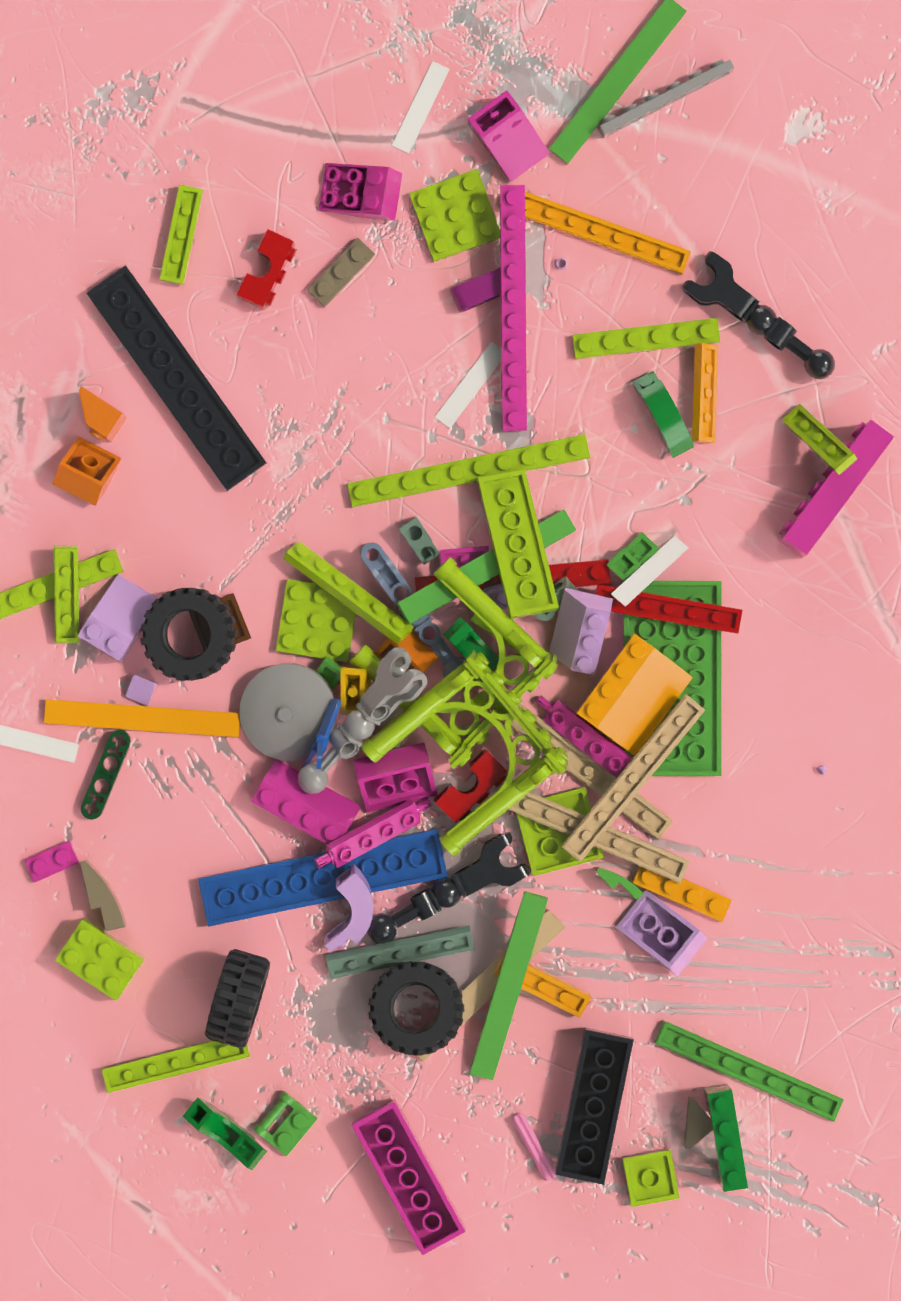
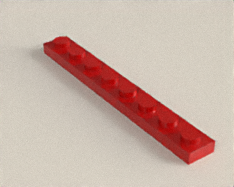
(579, 573)

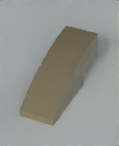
(102, 896)

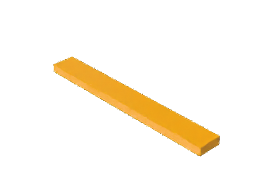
(605, 233)
(142, 718)

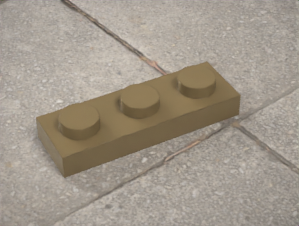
(341, 272)

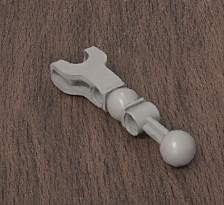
(377, 703)

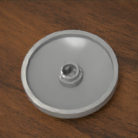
(285, 710)

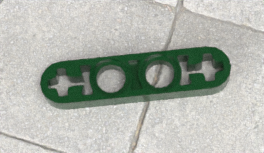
(102, 773)

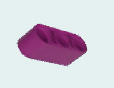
(477, 291)

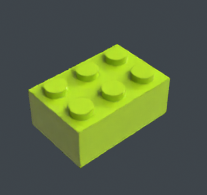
(100, 959)

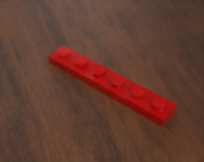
(677, 610)

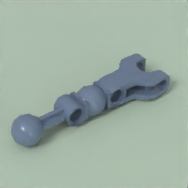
(390, 579)

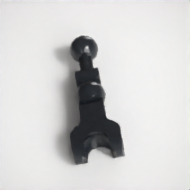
(759, 318)
(448, 891)

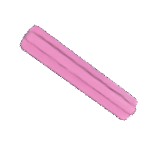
(534, 1146)

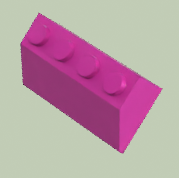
(320, 815)

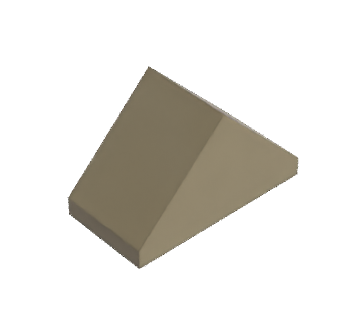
(697, 1124)

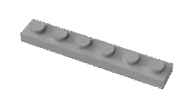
(675, 92)

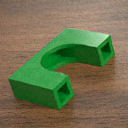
(727, 1138)

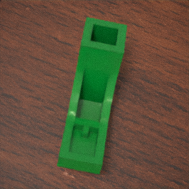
(664, 413)
(466, 640)
(225, 1131)

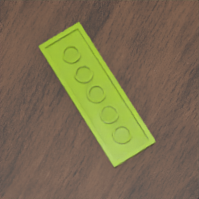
(517, 544)

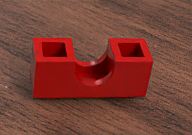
(260, 290)
(458, 803)

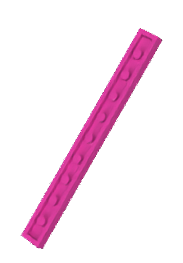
(513, 308)

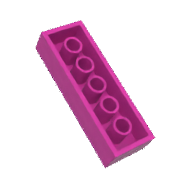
(835, 490)
(408, 1177)

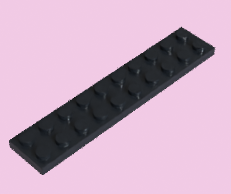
(176, 378)

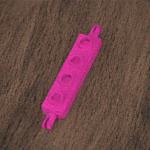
(585, 736)
(373, 833)

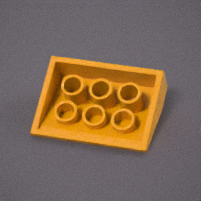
(634, 695)

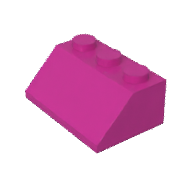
(395, 778)

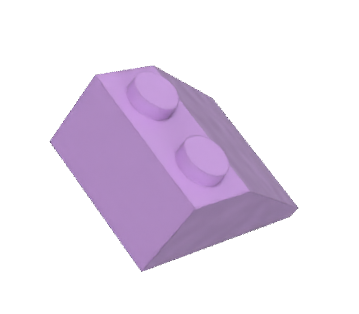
(117, 618)
(662, 932)

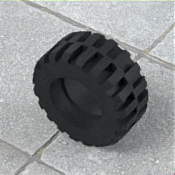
(156, 637)
(237, 998)
(384, 1019)

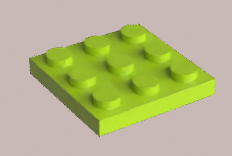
(455, 215)
(314, 623)
(545, 843)

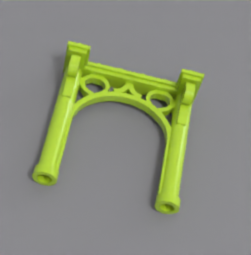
(503, 628)
(437, 700)

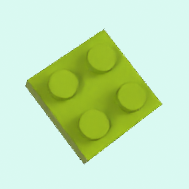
(651, 1178)

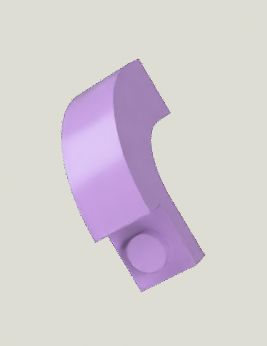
(357, 891)

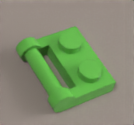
(291, 1129)

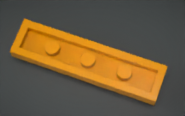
(705, 393)
(684, 893)
(553, 990)

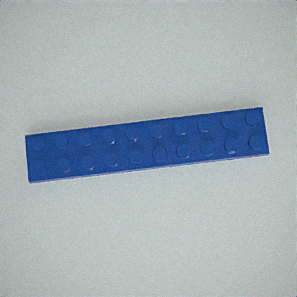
(302, 884)

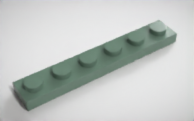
(400, 951)

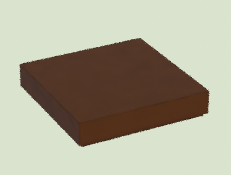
(203, 629)

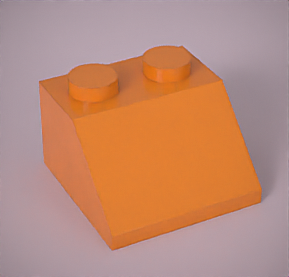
(100, 416)
(86, 471)
(421, 655)

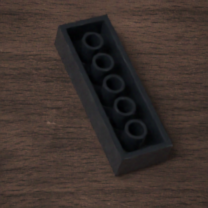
(594, 1106)

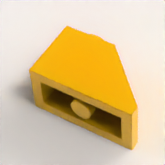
(353, 686)

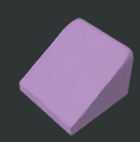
(141, 690)

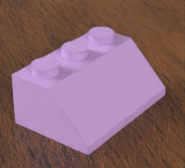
(580, 630)

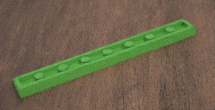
(617, 80)
(478, 570)
(508, 985)
(749, 1071)

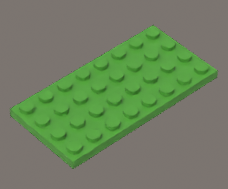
(700, 655)

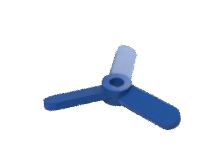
(322, 737)

